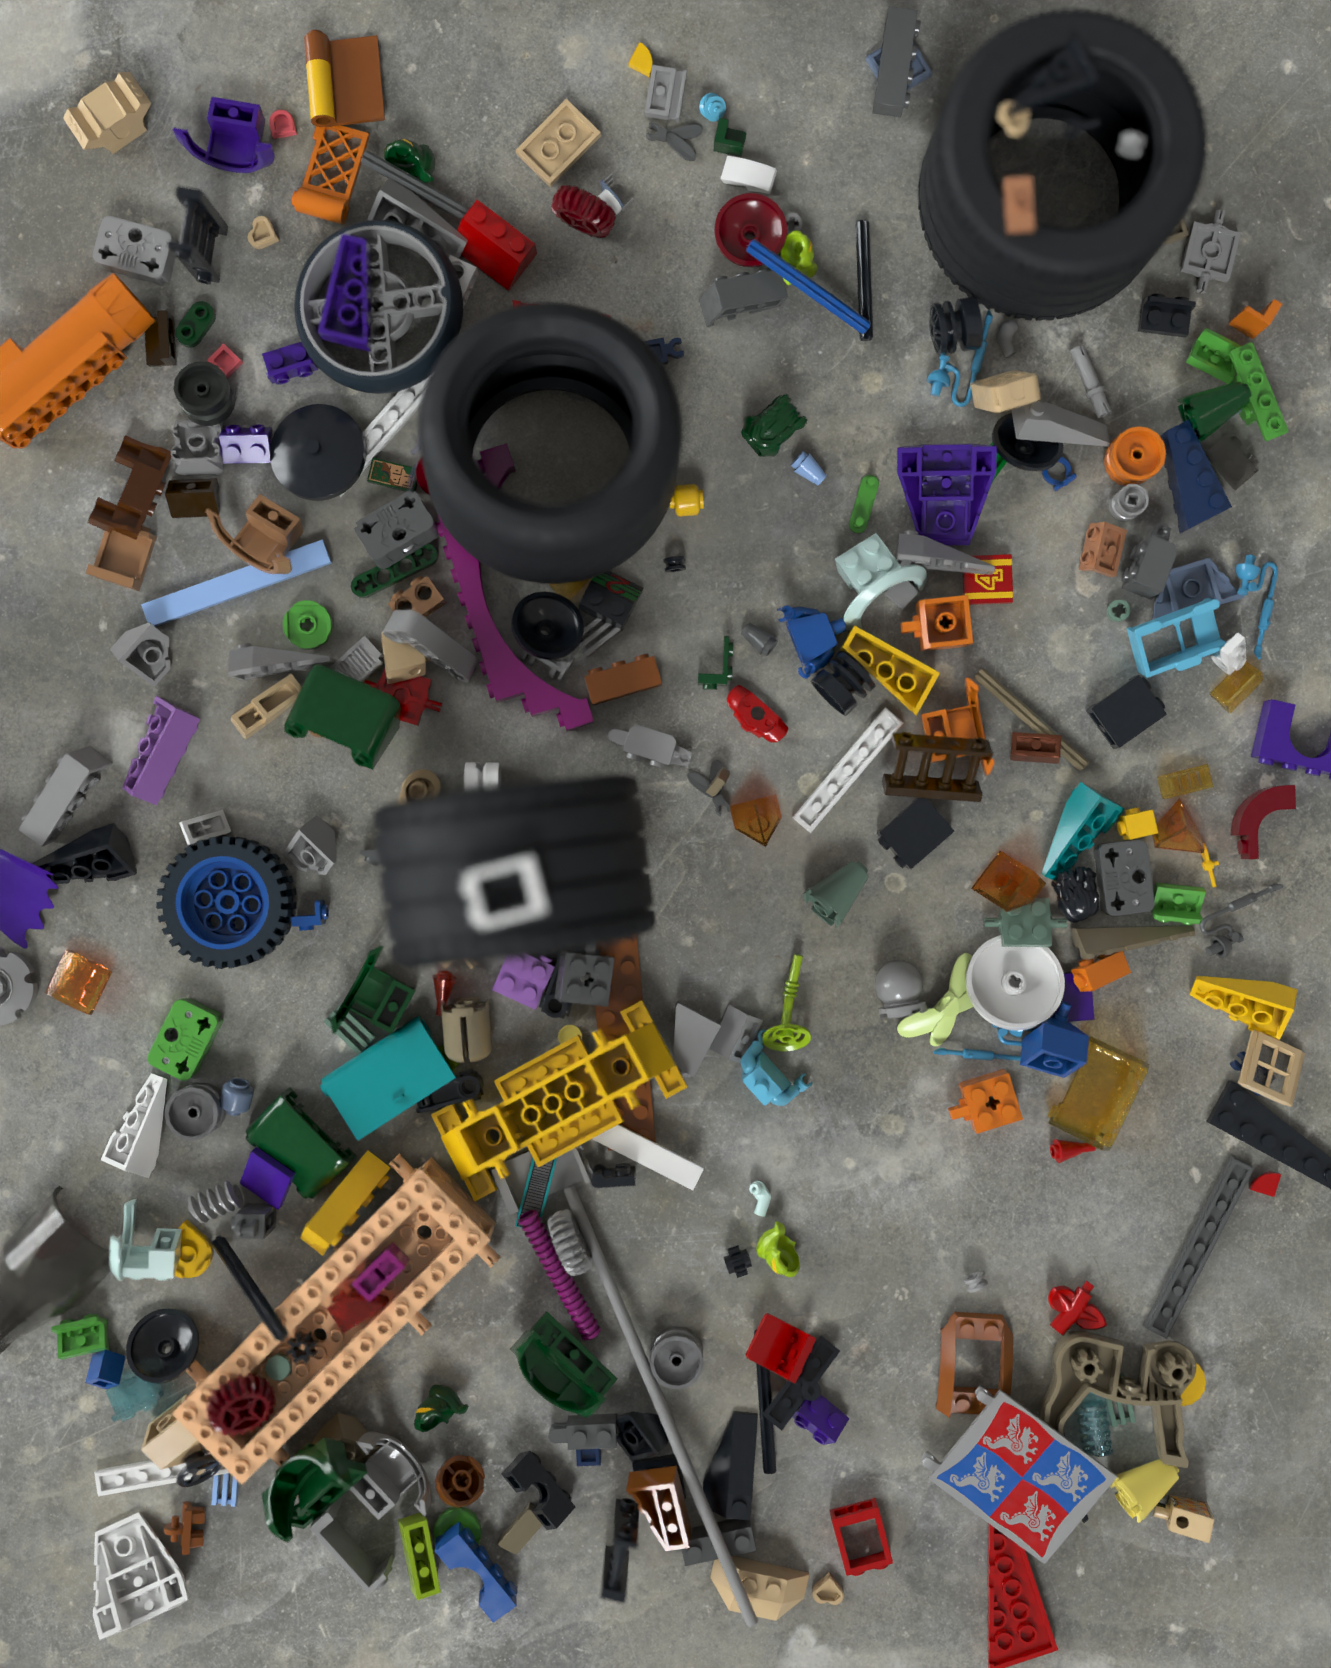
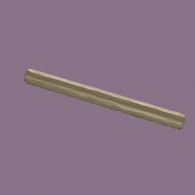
(1028, 716)

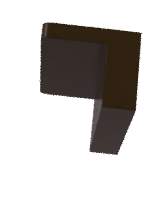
(161, 341)
(192, 497)

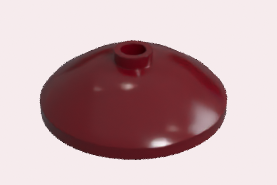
(753, 215)

